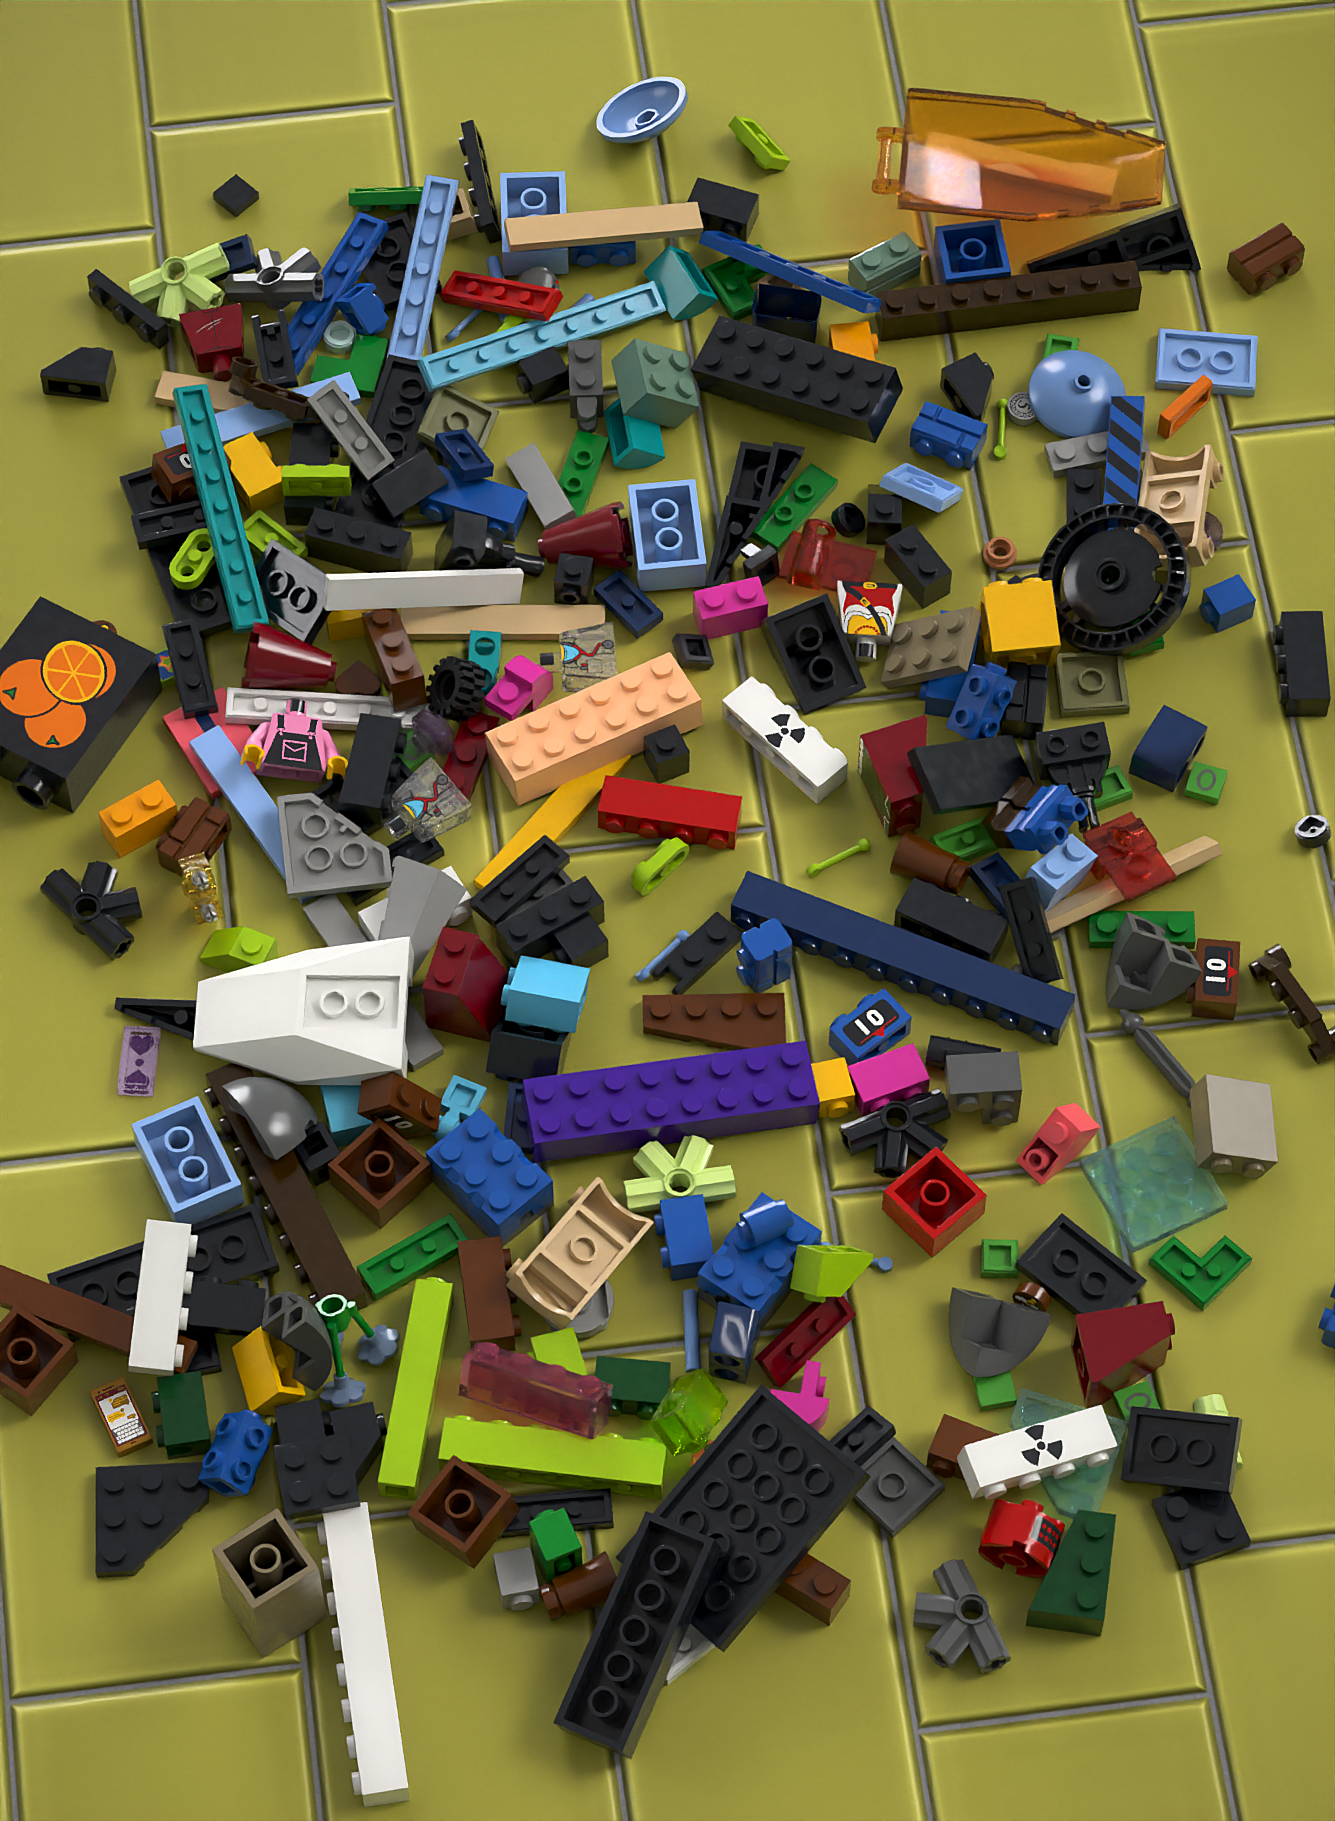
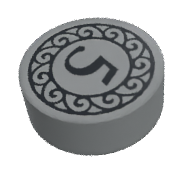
(1019, 410)

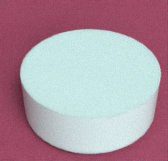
(339, 337)

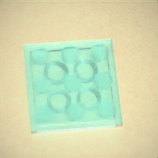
(1153, 1184)

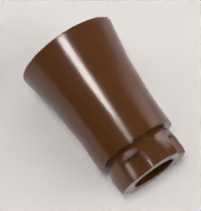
(929, 863)
(579, 1588)

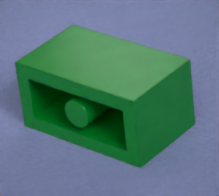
(554, 1543)

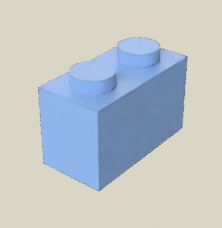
(1061, 870)

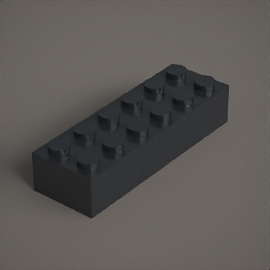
(797, 379)
(638, 1635)

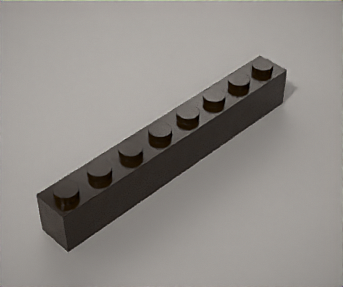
(1008, 301)
(289, 1202)

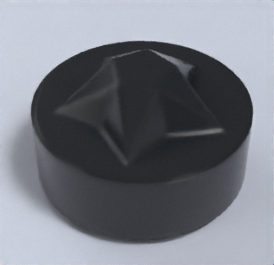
(848, 520)
(1313, 831)

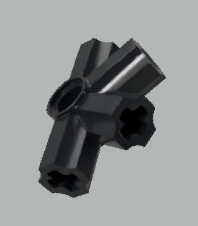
(97, 896)
(895, 1142)

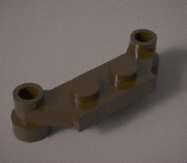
(266, 395)
(1303, 1013)

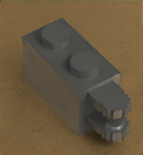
(585, 383)

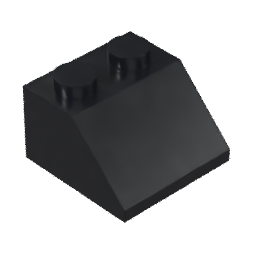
(525, 1051)

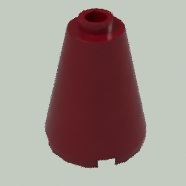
(595, 535)
(284, 662)

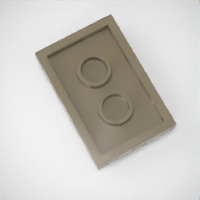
(931, 647)

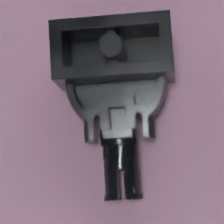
(469, 547)
(1075, 759)

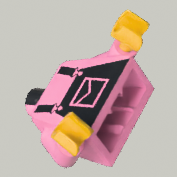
(294, 747)

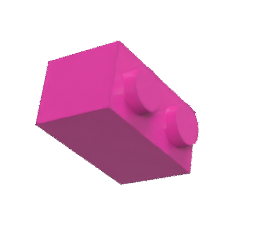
(730, 608)
(888, 1078)

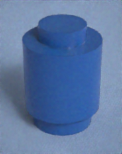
(764, 1222)

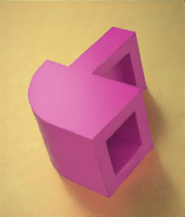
(521, 687)
(810, 1402)

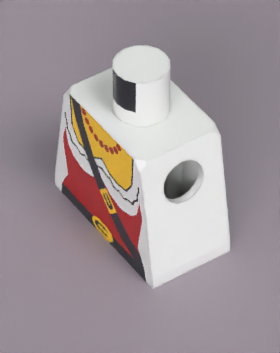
(868, 615)

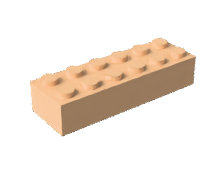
(592, 728)

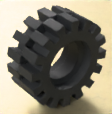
(455, 688)

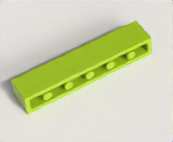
(556, 1457)

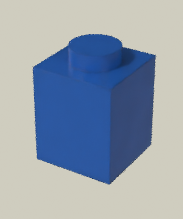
(1227, 603)

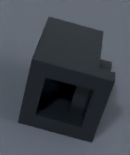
(317, 1152)

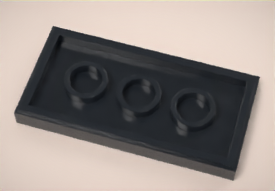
(967, 772)

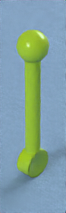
(1000, 451)
(814, 869)

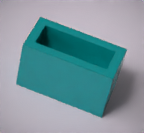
(680, 284)
(632, 440)

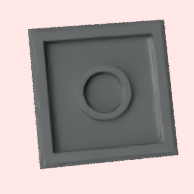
(897, 1487)

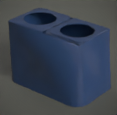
(780, 302)
(1167, 748)
(733, 1342)

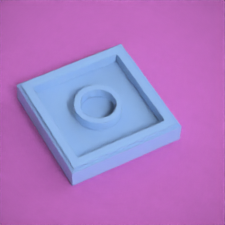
(921, 487)

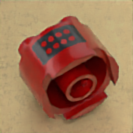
(1020, 1537)

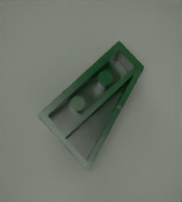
(1078, 1578)

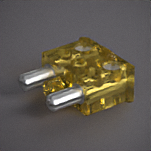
(200, 888)

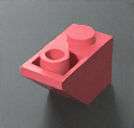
(1058, 1142)

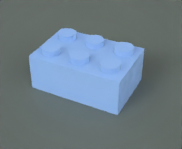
(532, 195)
(667, 535)
(187, 1163)

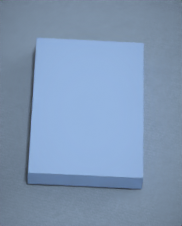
(1220, 356)

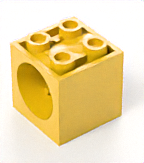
(1019, 623)

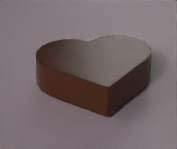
(358, 681)

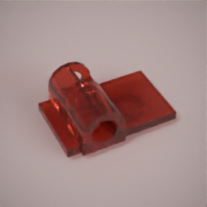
(821, 561)
(1128, 856)

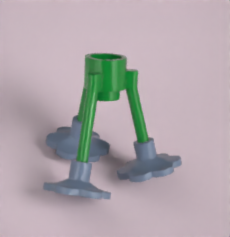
(375, 1345)

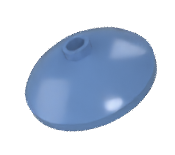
(642, 110)
(1065, 404)

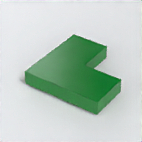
(731, 284)
(364, 364)
(1198, 1277)

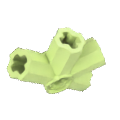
(192, 287)
(685, 1170)

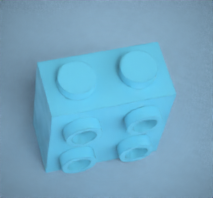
(545, 994)

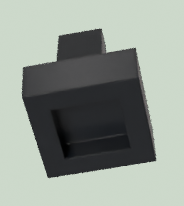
(760, 563)

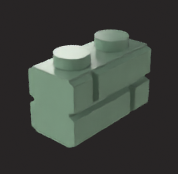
(885, 265)

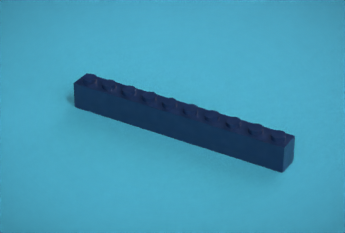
(906, 959)

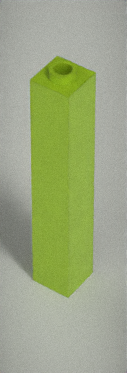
(416, 1389)

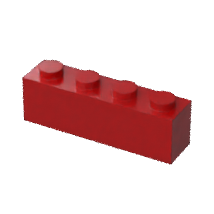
(669, 812)

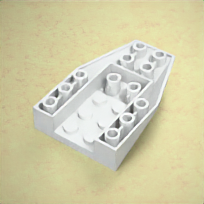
(312, 1014)

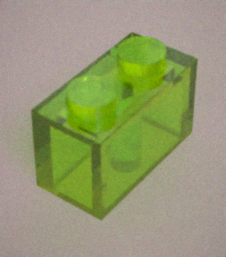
(689, 1412)

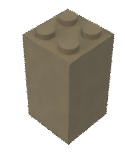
(270, 1582)

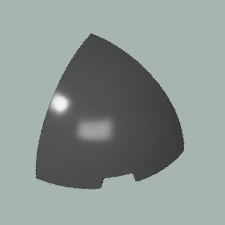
(1146, 966)
(273, 1112)
(303, 1329)
(992, 1333)

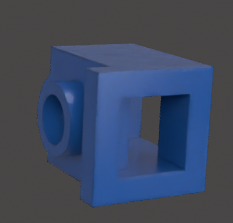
(363, 309)

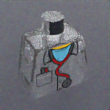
(584, 657)
(427, 804)

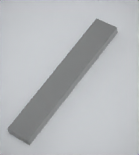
(337, 929)

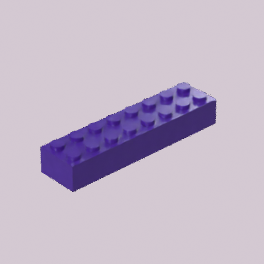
(669, 1100)

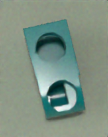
(486, 655)

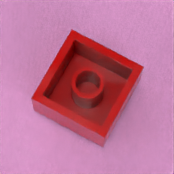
(934, 1202)

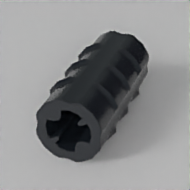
(942, 1046)

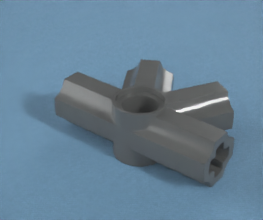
(278, 281)
(955, 1631)

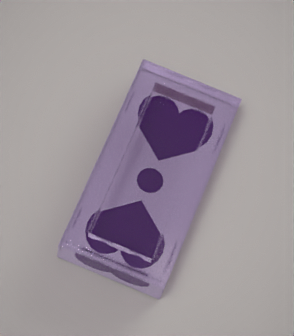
(138, 1061)

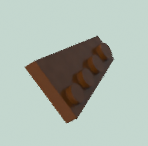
(717, 1019)

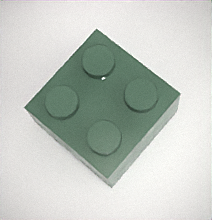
(655, 383)

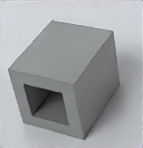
(516, 1579)

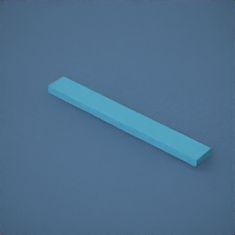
(534, 336)

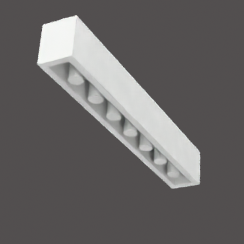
(365, 1657)

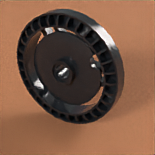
(1135, 590)

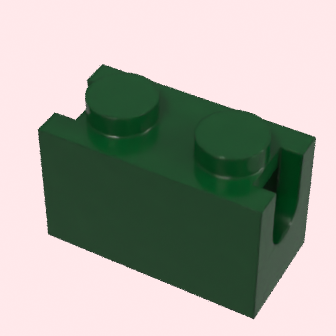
(636, 1384)
(183, 1415)

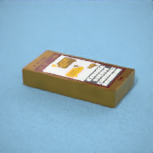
(121, 1417)

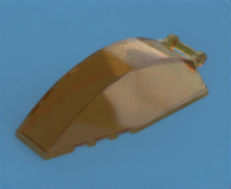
(1015, 160)

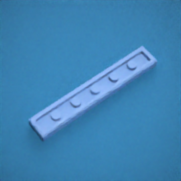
(423, 267)
(247, 418)
(243, 793)

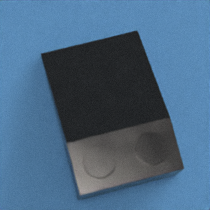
(813, 653)

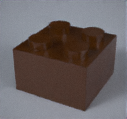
(380, 1173)
(32, 1359)
(463, 1511)

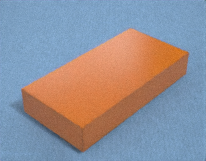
(1185, 407)

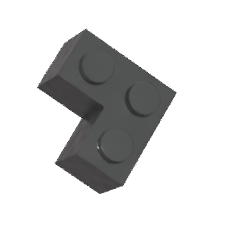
(985, 1083)

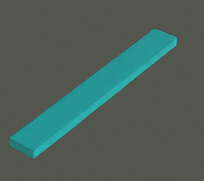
(220, 507)

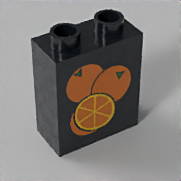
(68, 703)

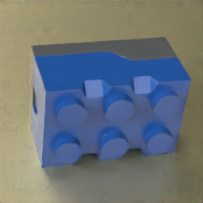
(490, 1178)
(755, 1275)

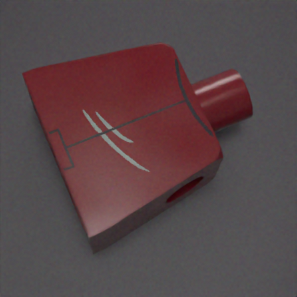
(214, 338)

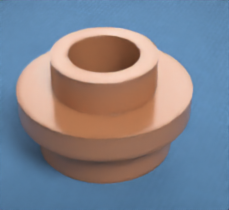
(1003, 546)

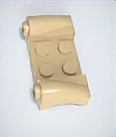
(1179, 494)
(577, 1255)

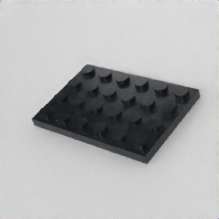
(766, 1499)

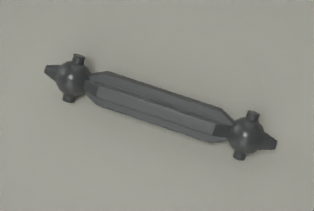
(1158, 1053)

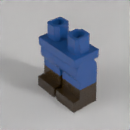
(1033, 816)

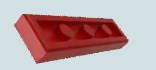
(501, 295)

